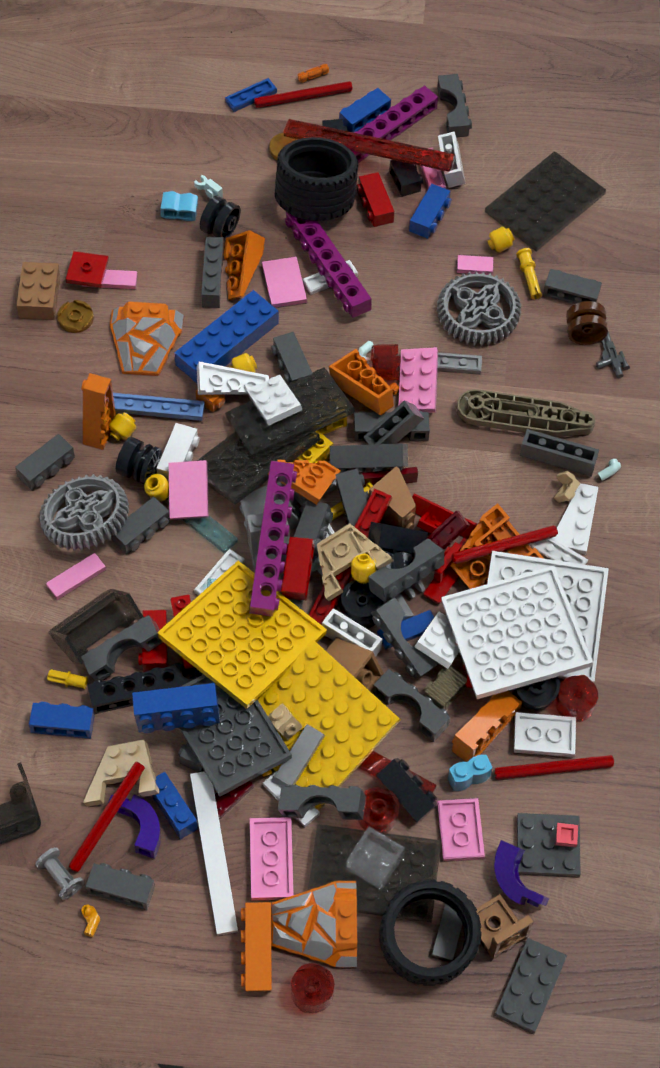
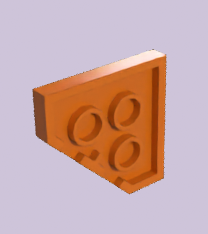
(313, 478)

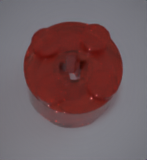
(385, 361)
(577, 697)
(387, 810)
(321, 980)

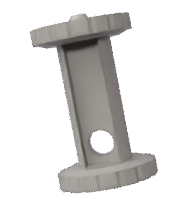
(51, 862)

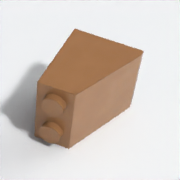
(402, 506)
(357, 661)

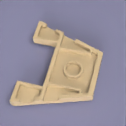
(337, 554)
(116, 765)

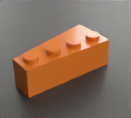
(362, 382)
(97, 410)
(485, 725)
(257, 947)

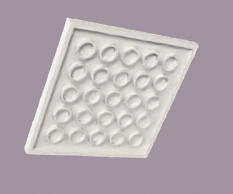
(582, 585)
(516, 632)

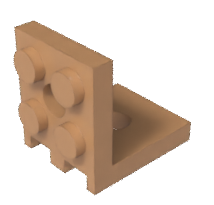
(510, 929)

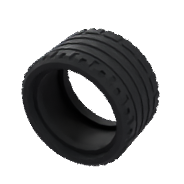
(316, 179)
(459, 903)

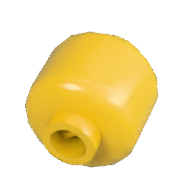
(500, 239)
(244, 362)
(122, 426)
(157, 487)
(362, 567)

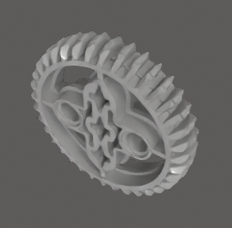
(479, 308)
(84, 512)

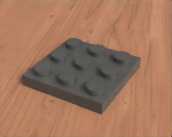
(542, 857)

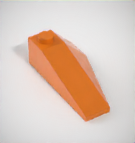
(242, 256)

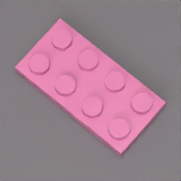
(419, 378)
(271, 858)

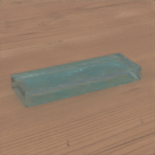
(213, 532)

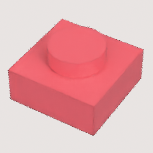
(566, 835)

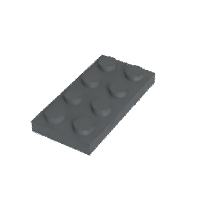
(530, 985)

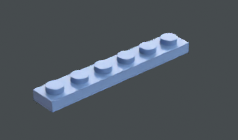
(159, 406)

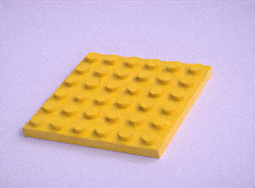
(239, 648)
(335, 704)

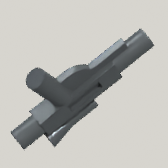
(611, 358)

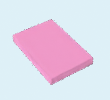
(284, 282)
(188, 490)
(460, 829)

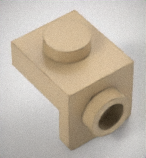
(568, 488)
(284, 721)

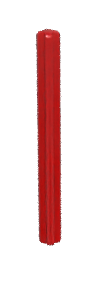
(303, 94)
(504, 544)
(554, 767)
(106, 817)

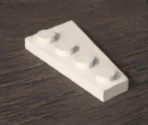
(224, 380)
(577, 520)

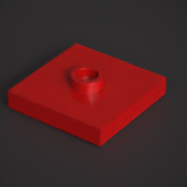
(87, 269)

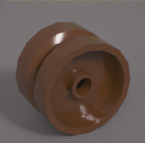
(586, 323)

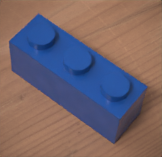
(365, 110)
(430, 211)
(62, 720)
(174, 807)

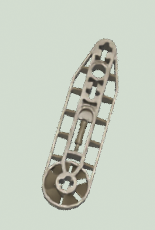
(523, 413)

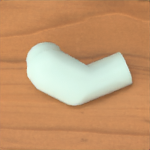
(364, 349)
(613, 467)

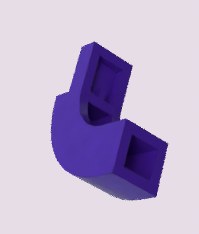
(150, 834)
(507, 874)

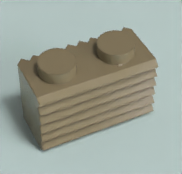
(446, 688)

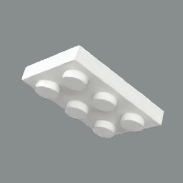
(274, 400)
(439, 641)
(544, 734)

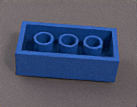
(176, 708)

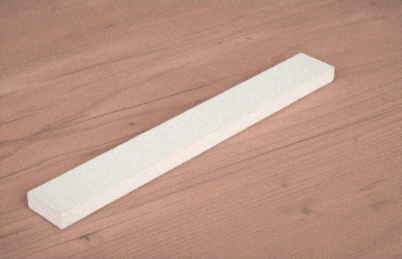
(214, 854)

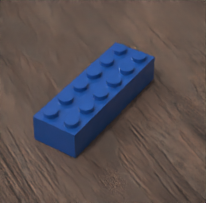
(228, 334)

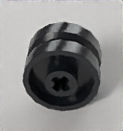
(220, 217)
(359, 602)
(538, 699)

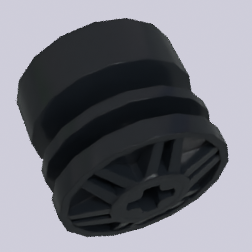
(138, 460)

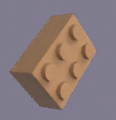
(38, 290)

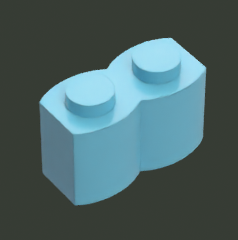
(179, 206)
(472, 772)

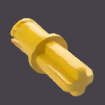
(67, 678)

